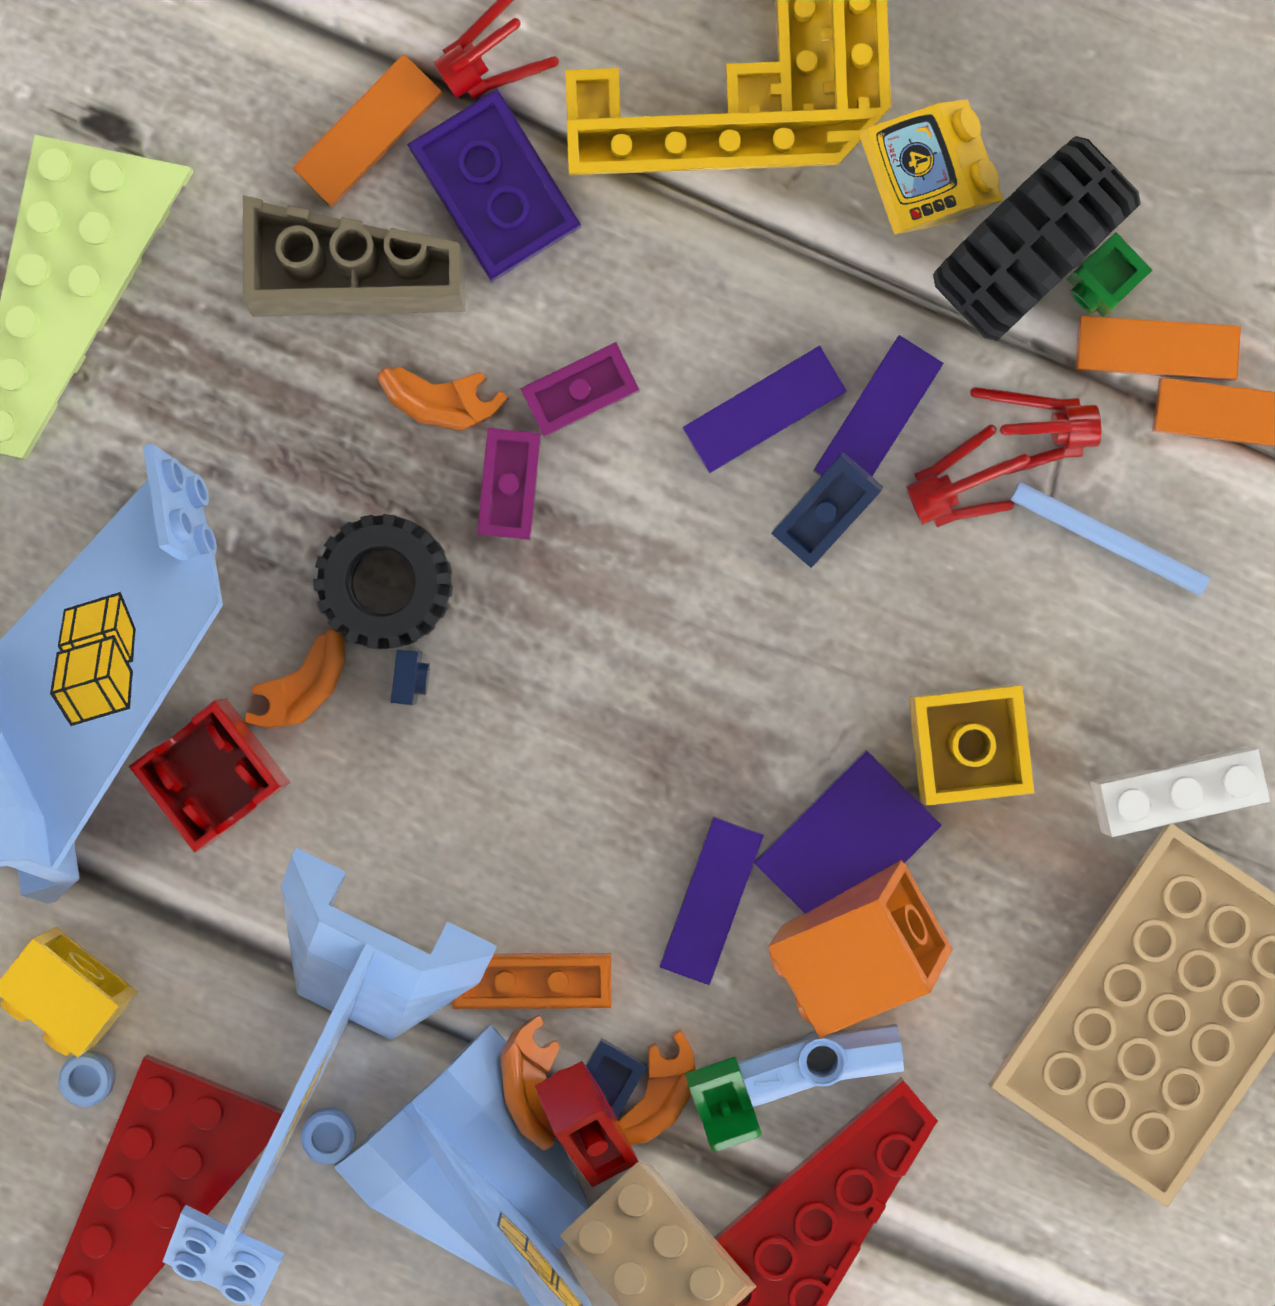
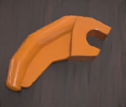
(443, 404)
(305, 690)
(523, 1068)
(664, 1095)

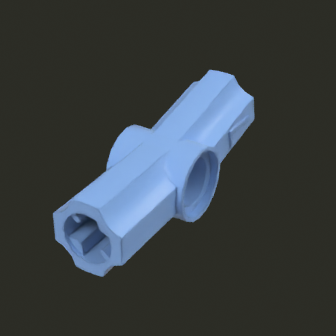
(857, 1055)

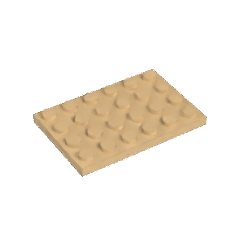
(1155, 1018)

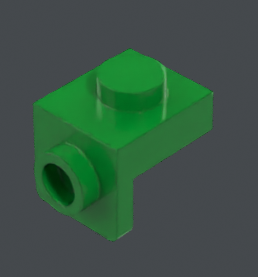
(1107, 276)
(723, 1104)

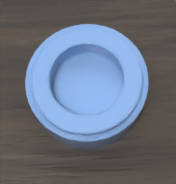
(86, 1079)
(328, 1135)

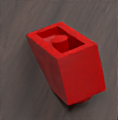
(585, 1124)

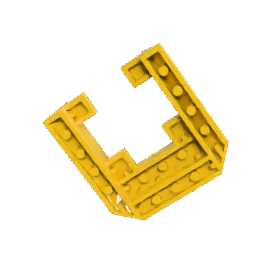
(779, 113)

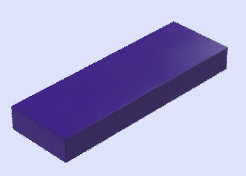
(883, 407)
(764, 409)
(711, 900)

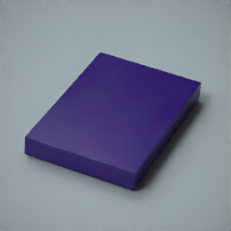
(494, 185)
(847, 835)

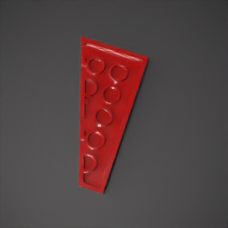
(171, 1148)
(814, 1220)

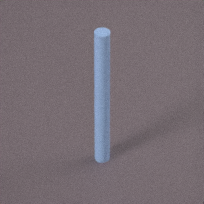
(1110, 538)

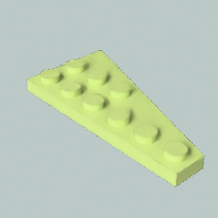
(69, 262)

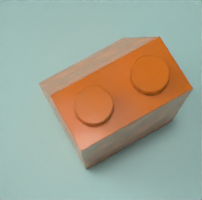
(861, 951)

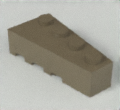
(342, 267)

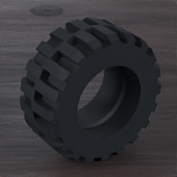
(1036, 237)

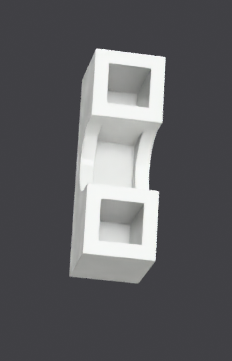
(1180, 792)

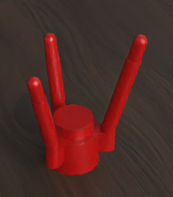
(463, 65)
(1072, 426)
(935, 496)

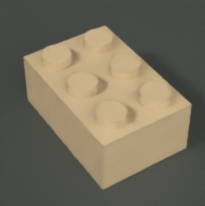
(653, 1248)

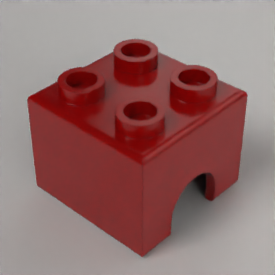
(209, 774)

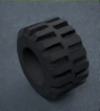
(337, 573)

